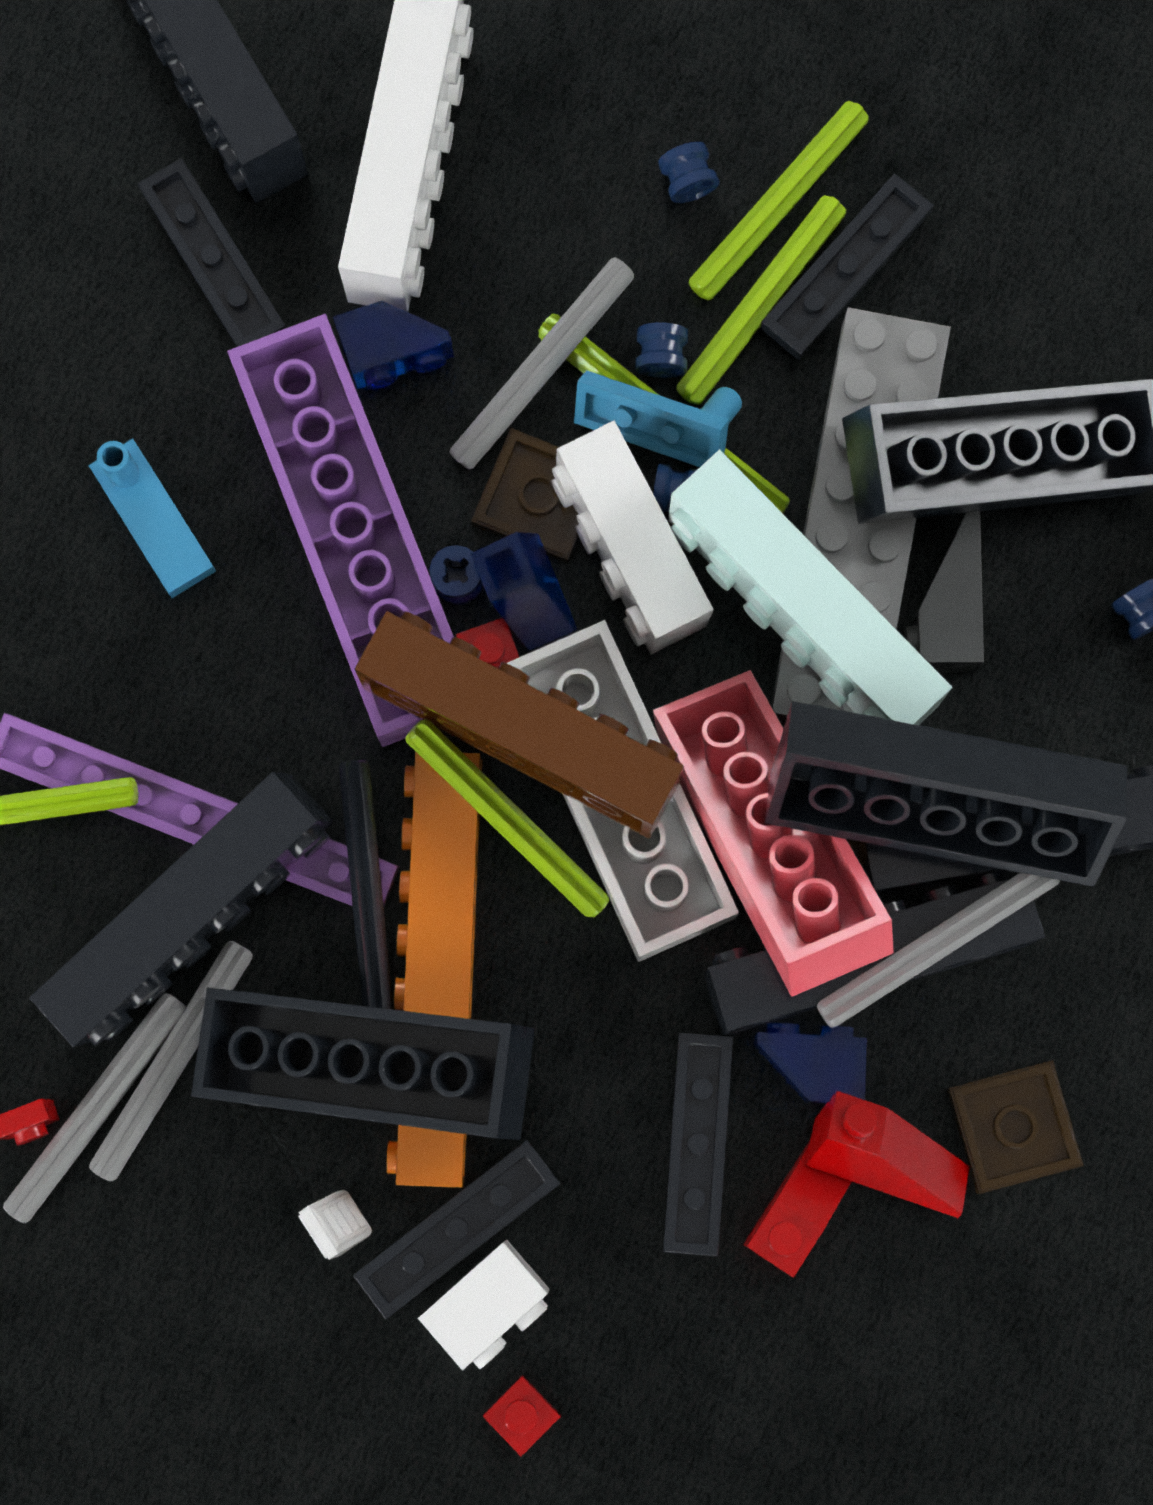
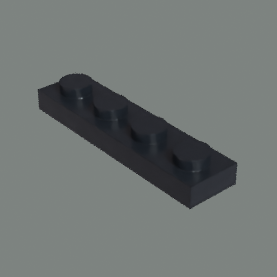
(210, 254)
(846, 266)
(698, 1144)
(456, 1229)

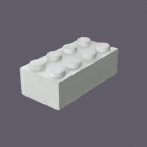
(631, 537)

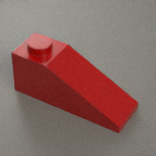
(886, 1154)
(796, 1216)

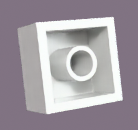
(485, 1305)

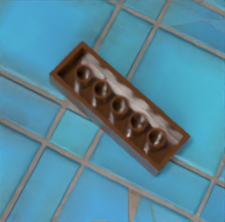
(519, 723)

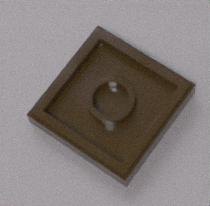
(523, 497)
(1015, 1127)

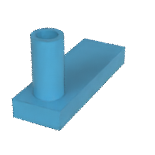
(656, 420)
(151, 516)

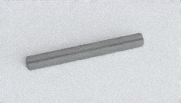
(542, 363)
(932, 947)
(166, 1067)
(94, 1109)

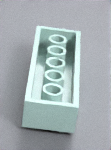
(801, 596)

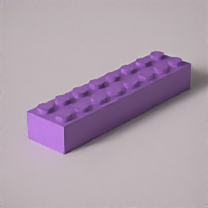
(338, 494)

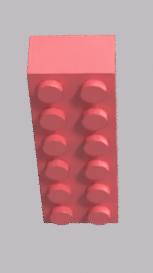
(795, 884)

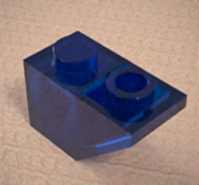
(390, 342)
(524, 588)
(816, 1063)

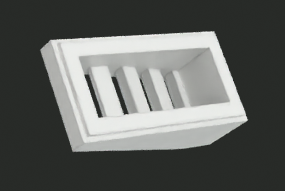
(335, 1224)

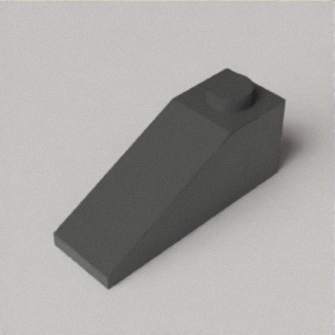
(950, 617)

